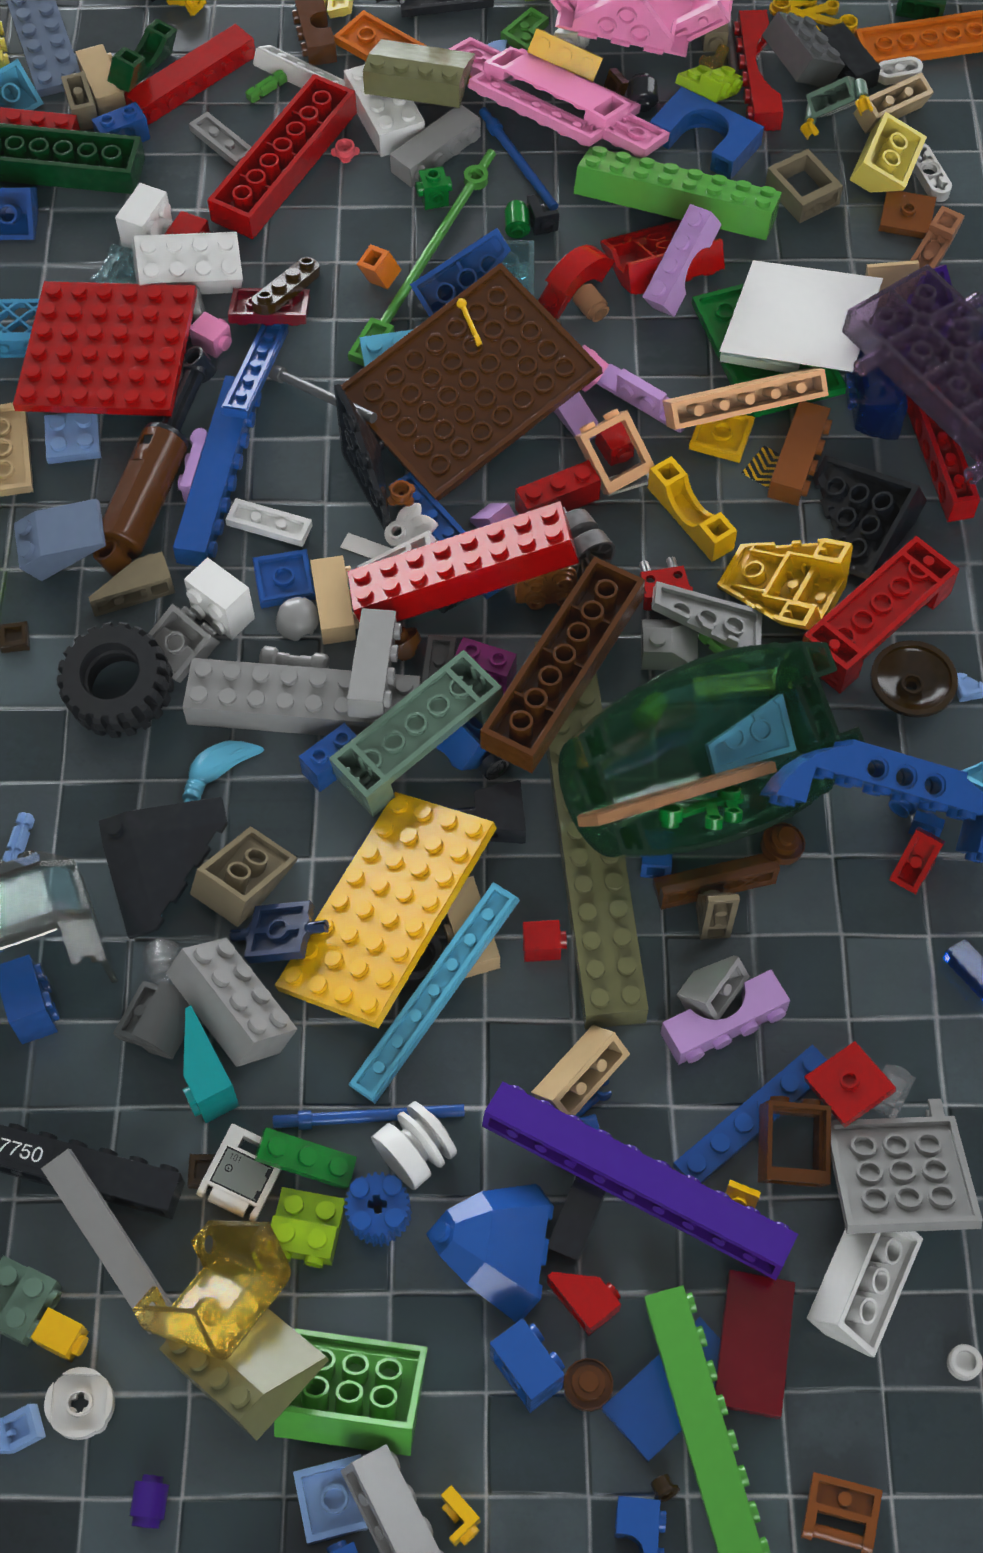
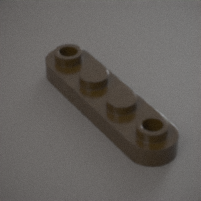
(286, 286)

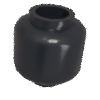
(643, 90)

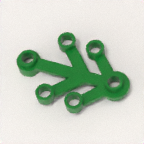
(727, 797)

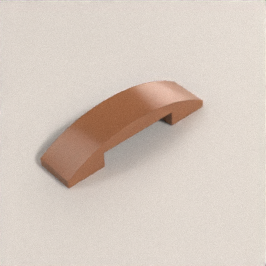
(939, 237)

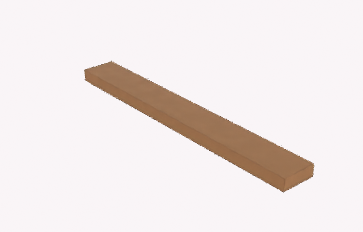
(675, 794)

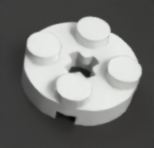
(67, 1389)

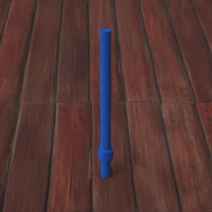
(496, 129)
(306, 1119)

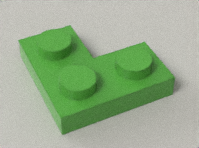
(521, 31)

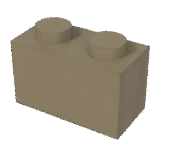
(80, 99)

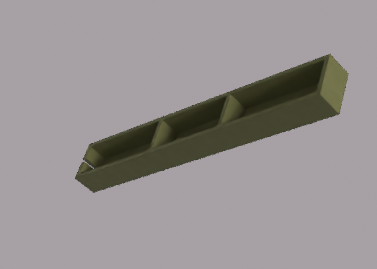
(598, 904)

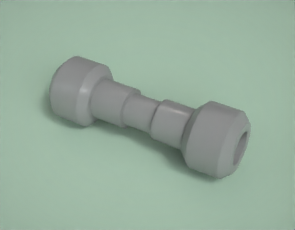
(271, 655)

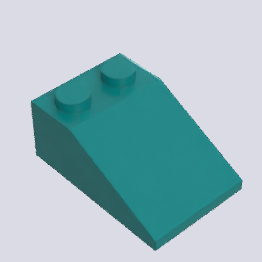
(208, 1084)

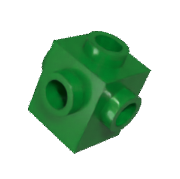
(433, 187)

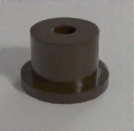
(664, 1488)

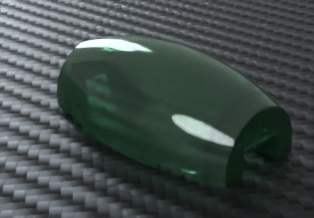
(660, 735)

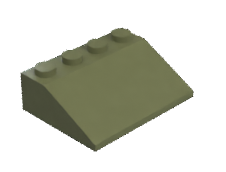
(417, 73)
(259, 1375)

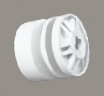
(419, 1141)

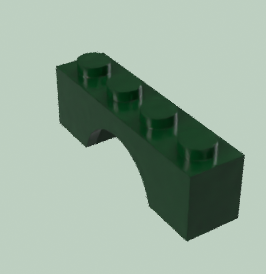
(131, 67)

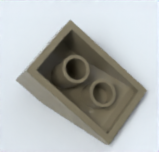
(241, 875)

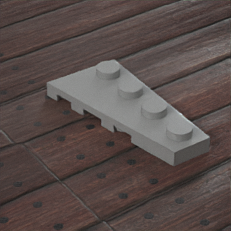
(713, 617)

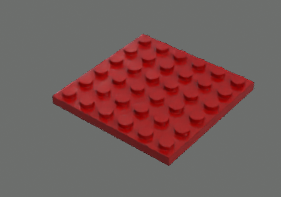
(106, 348)

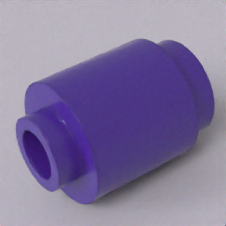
(149, 1502)

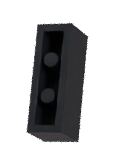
(853, 54)

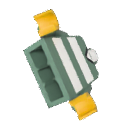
(834, 99)

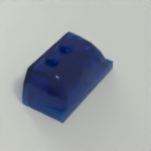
(876, 403)

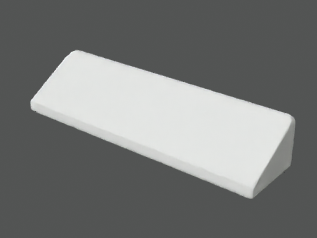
(297, 71)

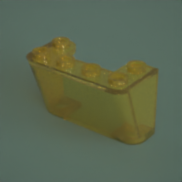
(227, 1295)

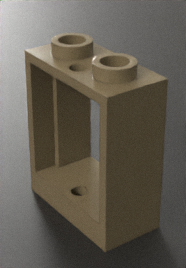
(813, 203)

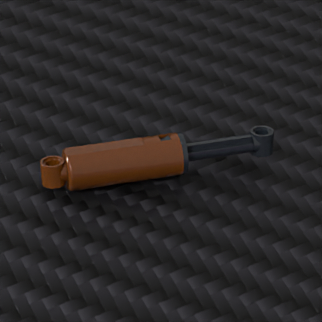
(150, 472)

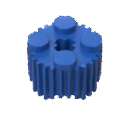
(375, 1191)

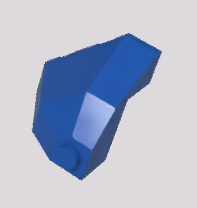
(498, 1245)

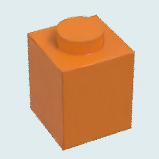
(379, 266)

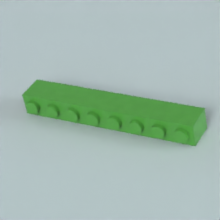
(702, 1422)

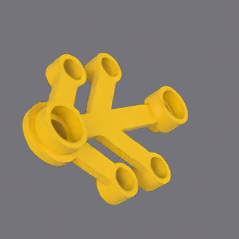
(814, 11)

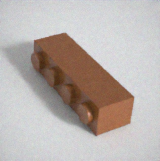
(799, 453)

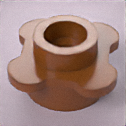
(401, 493)

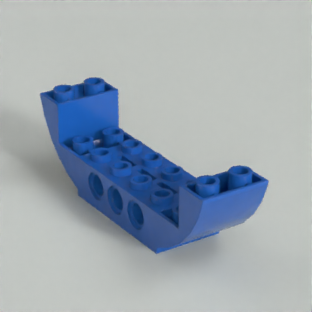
(887, 774)

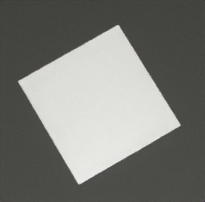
(797, 315)

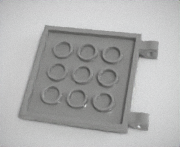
(903, 1174)

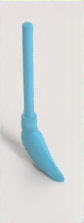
(215, 762)

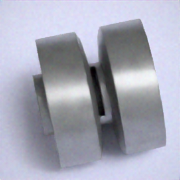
(588, 540)

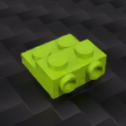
(711, 84)
(308, 1226)

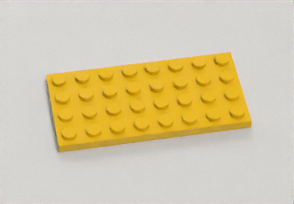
(387, 908)

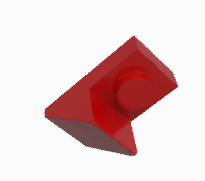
(917, 860)

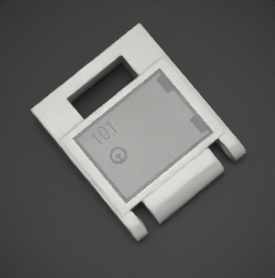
(237, 1177)

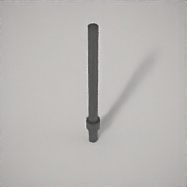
(281, 375)

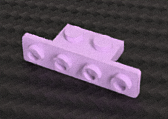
(635, 392)

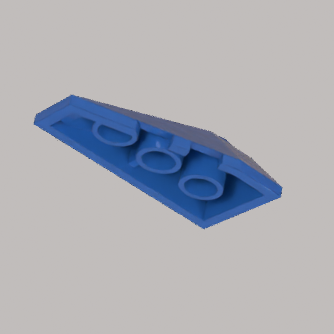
(460, 271)

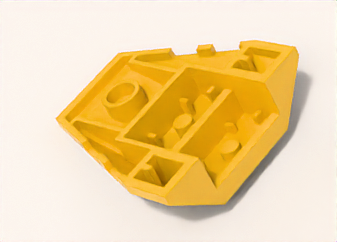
(789, 582)

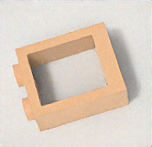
(617, 482)

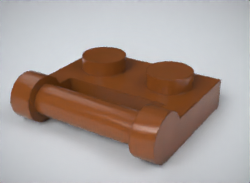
(844, 1501)

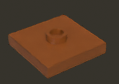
(907, 214)

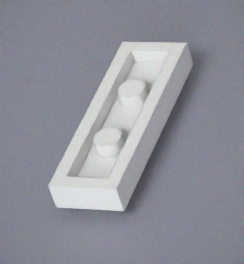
(269, 522)

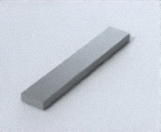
(101, 1228)

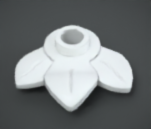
(411, 523)

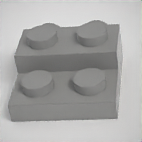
(183, 639)

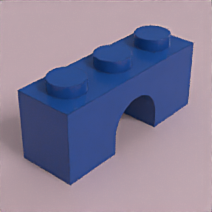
(640, 1522)

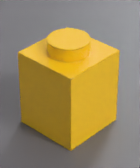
(60, 1335)

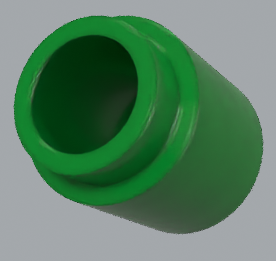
(517, 219)

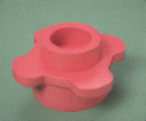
(345, 150)

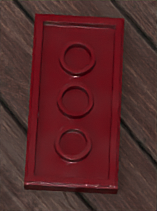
(754, 1343)

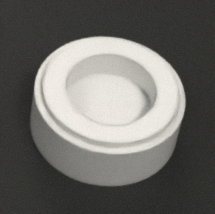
(964, 1362)

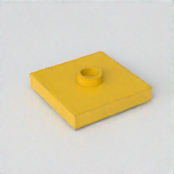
(723, 437)

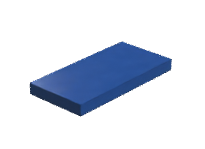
(646, 1407)

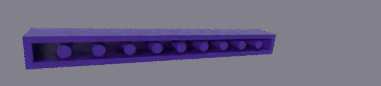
(640, 1180)

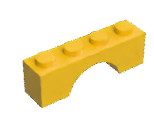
(673, 490)

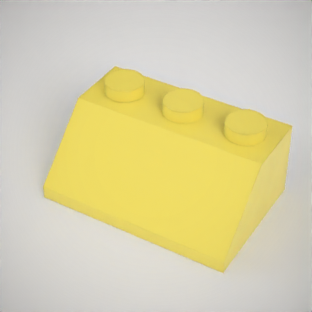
(888, 156)

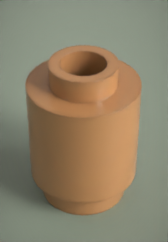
(591, 302)

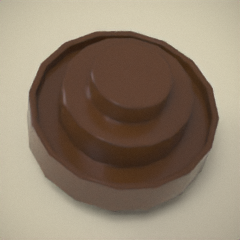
(408, 643)
(783, 843)
(588, 1384)

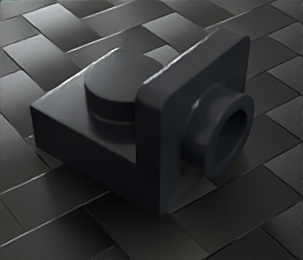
(540, 220)

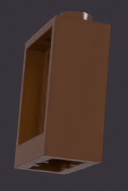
(821, 1170)

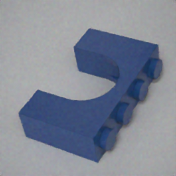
(690, 111)

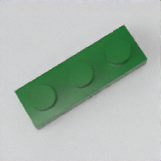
(305, 1158)

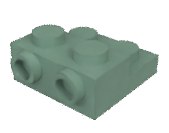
(24, 1299)

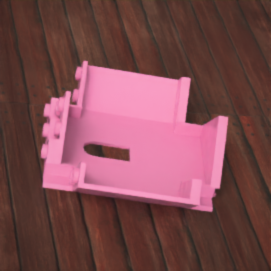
(649, 24)

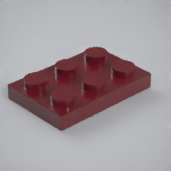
(292, 313)

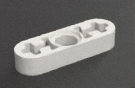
(938, 179)

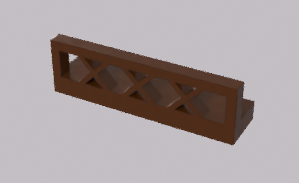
(725, 877)

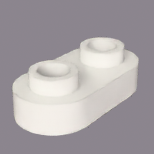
(899, 69)

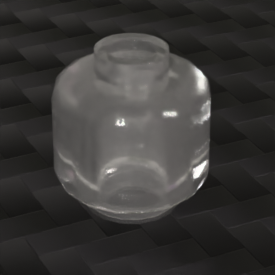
(158, 958)

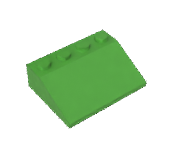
(360, 1396)

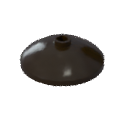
(914, 666)

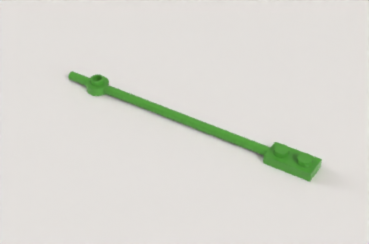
(474, 179)

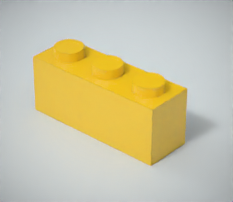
(565, 54)

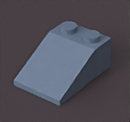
(58, 537)

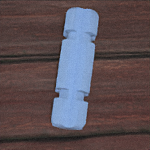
(19, 836)

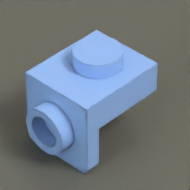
(20, 1429)

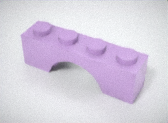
(668, 282)
(692, 1035)

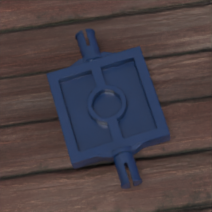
(279, 931)

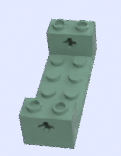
(414, 729)

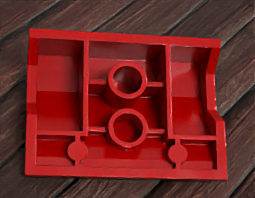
(641, 252)

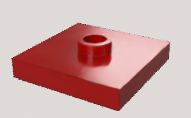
(850, 1084)

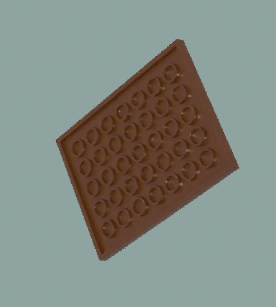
(459, 404)

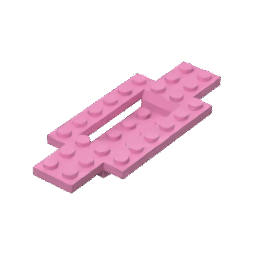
(606, 112)

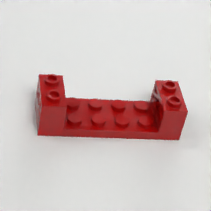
(881, 606)

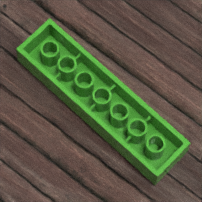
(671, 189)

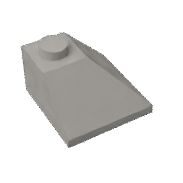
(666, 644)

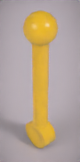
(461, 303)

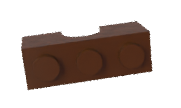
(313, 29)

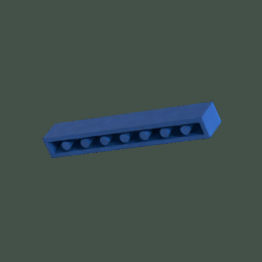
(213, 483)

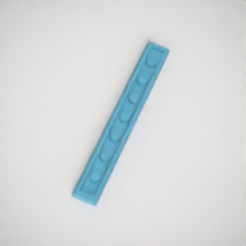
(433, 993)

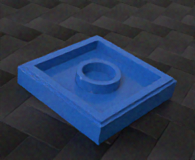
(283, 577)

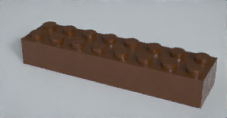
(562, 664)

